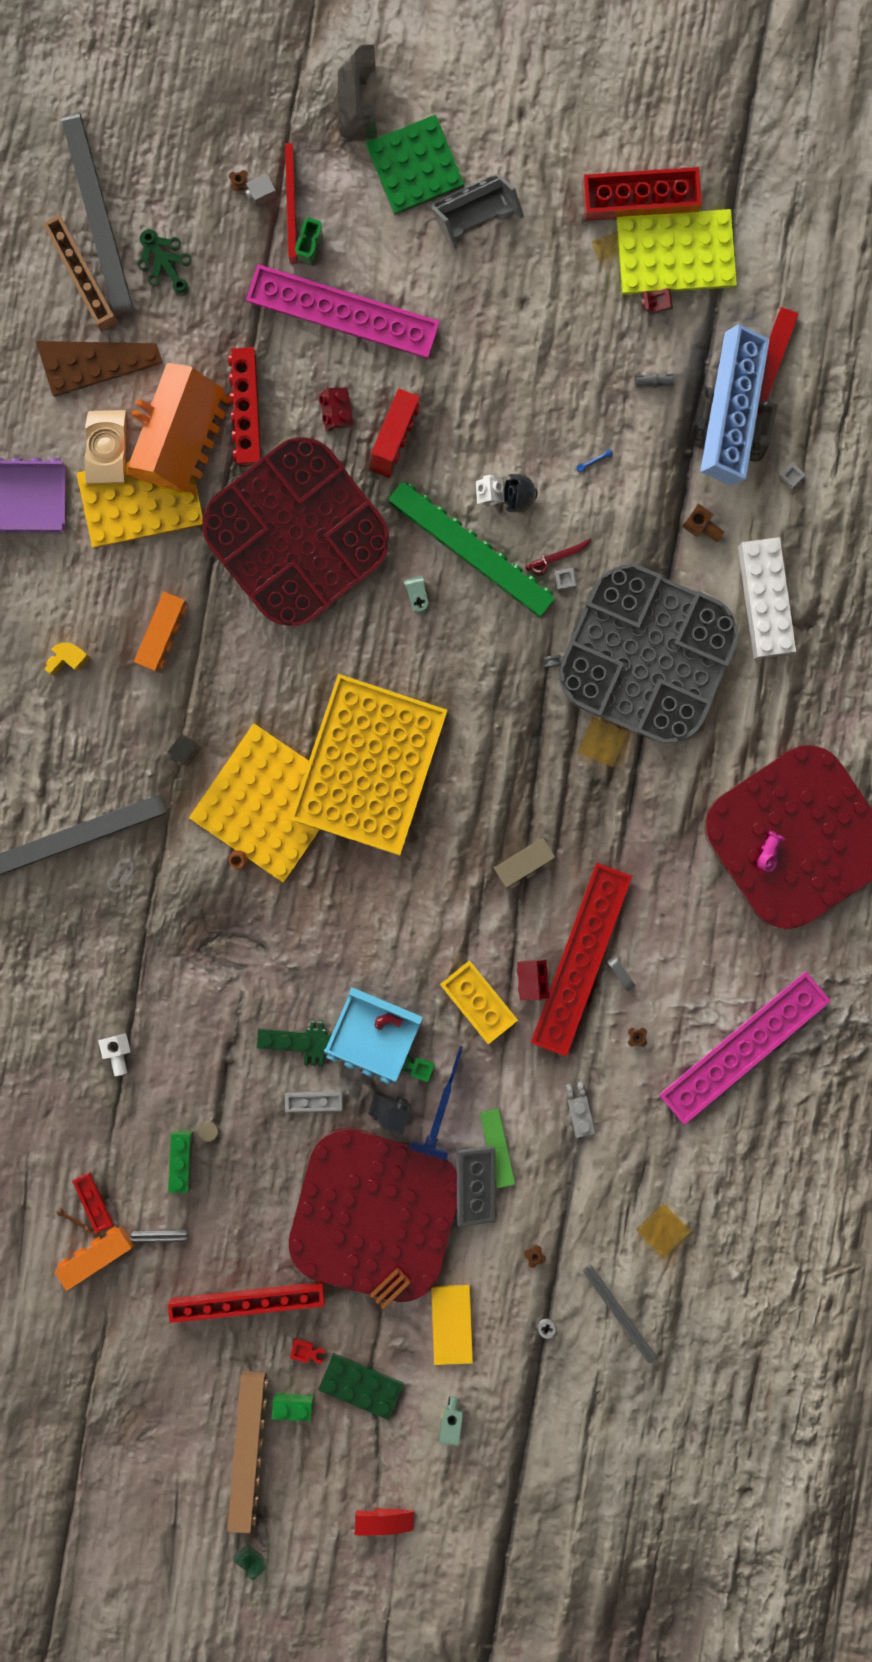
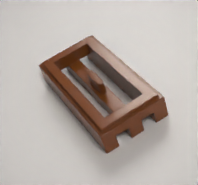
(378, 1299)

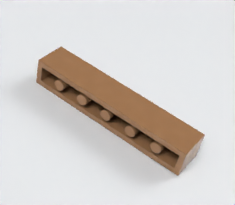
(80, 273)

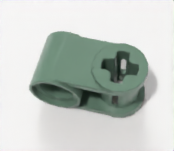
(417, 592)

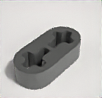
(621, 973)

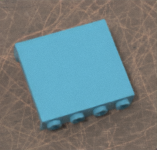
(363, 1045)

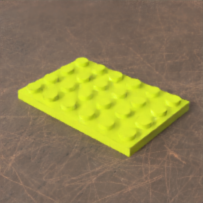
(676, 252)

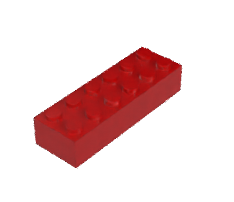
(641, 193)

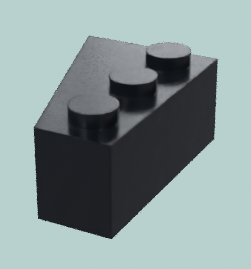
(391, 1112)

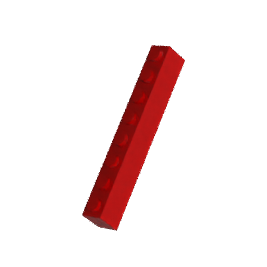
(246, 1302)

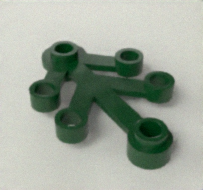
(162, 259)

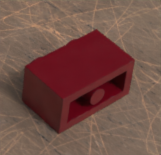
(532, 979)

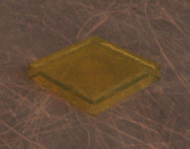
(602, 742)
(663, 1230)

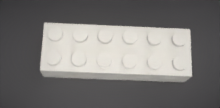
(766, 598)

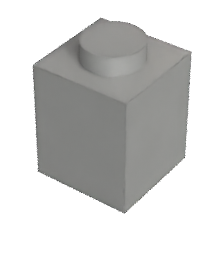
(260, 190)

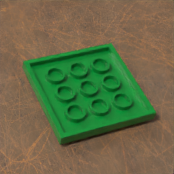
(414, 164)

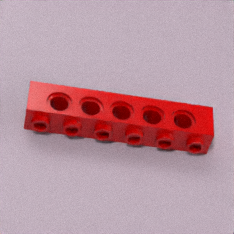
(238, 358)

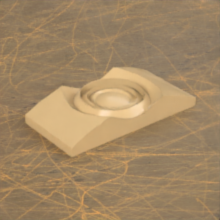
(105, 447)

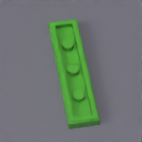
(495, 1137)

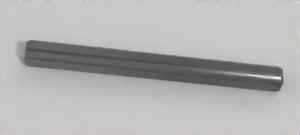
(620, 1314)

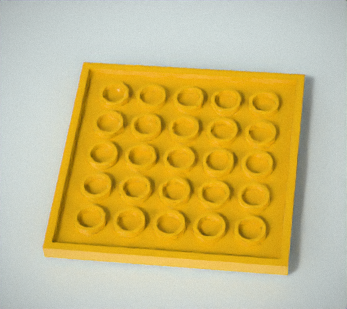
(254, 801)

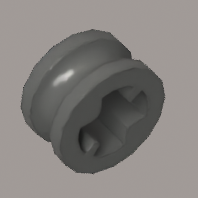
(552, 661)

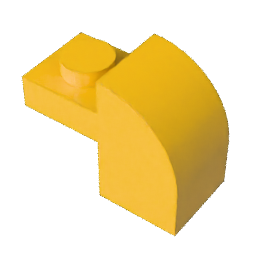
(68, 654)

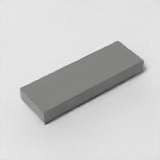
(313, 1101)

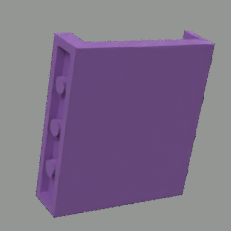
(33, 496)

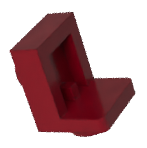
(657, 301)

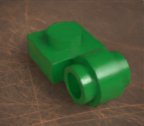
(420, 1068)

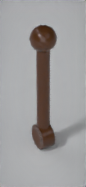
(60, 1212)

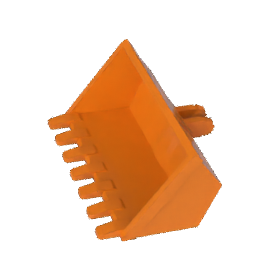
(176, 428)

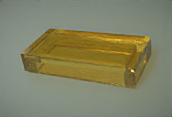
(606, 246)

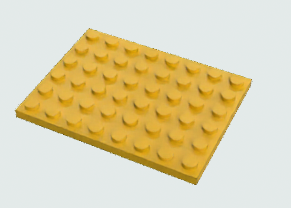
(368, 764)

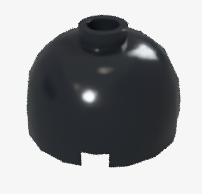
(519, 492)

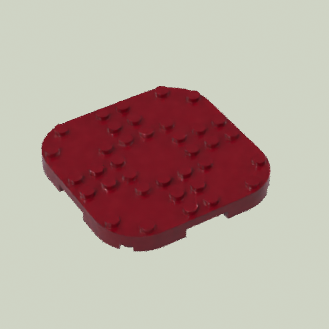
(295, 531)
(825, 832)
(372, 1210)

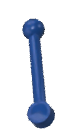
(580, 468)

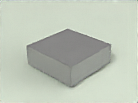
(792, 475)
(565, 579)

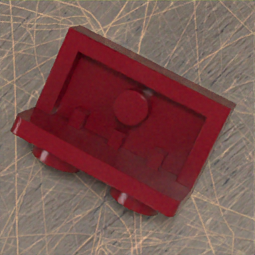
(336, 408)

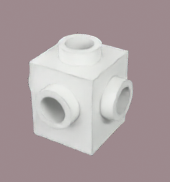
(489, 490)

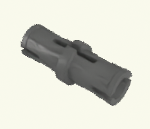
(654, 380)

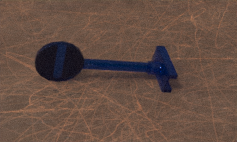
(429, 1146)

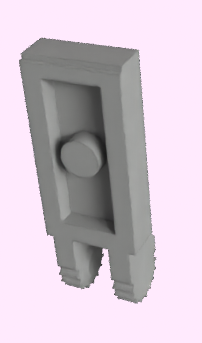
(580, 1112)

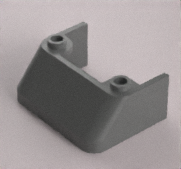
(474, 205)

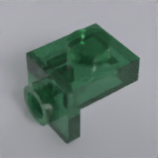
(250, 1561)

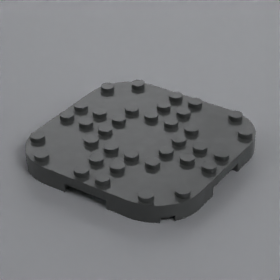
(648, 654)

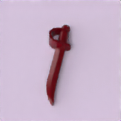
(554, 557)

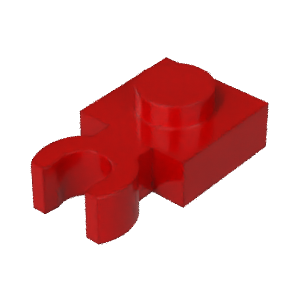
(303, 1350)

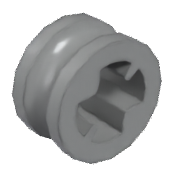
(550, 1333)

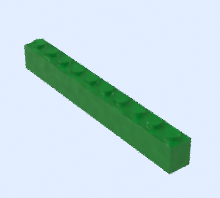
(471, 550)

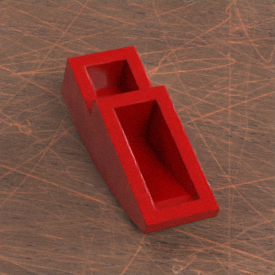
(383, 1522)

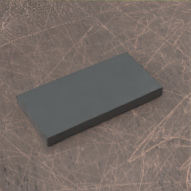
(475, 1186)

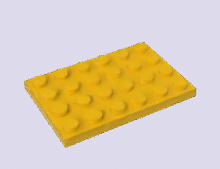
(136, 510)

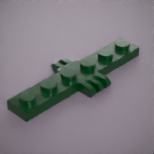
(311, 1042)

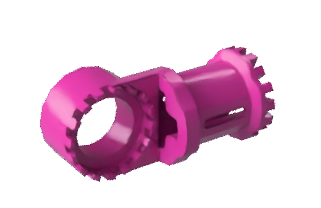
(770, 851)

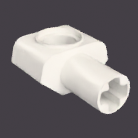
(116, 1057)

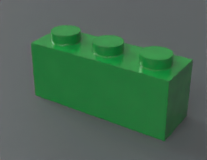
(180, 1161)

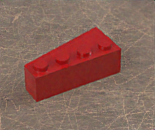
(394, 432)

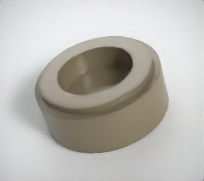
(208, 1131)

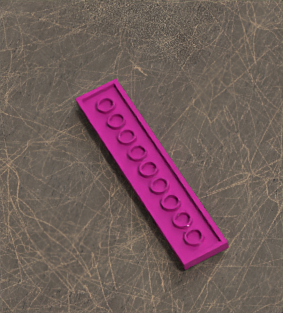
(342, 311)
(744, 1047)

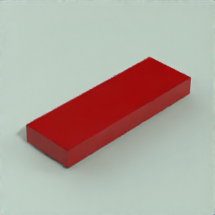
(93, 1202)

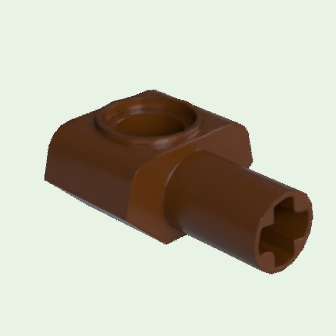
(706, 527)

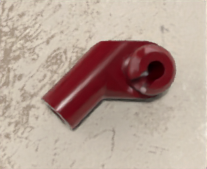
(386, 1019)

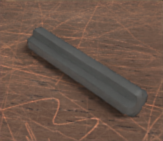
(158, 1236)

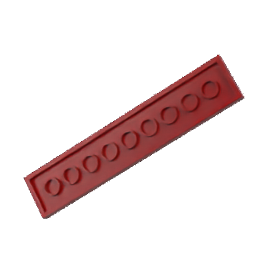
(581, 959)

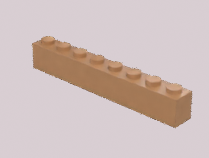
(246, 1452)

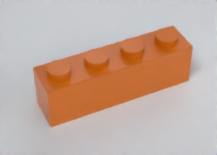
(161, 631)
(94, 1257)

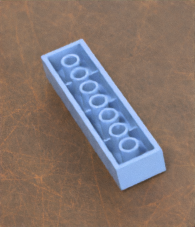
(735, 405)

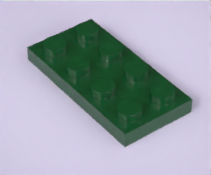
(361, 1386)

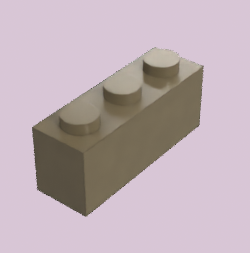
(524, 863)

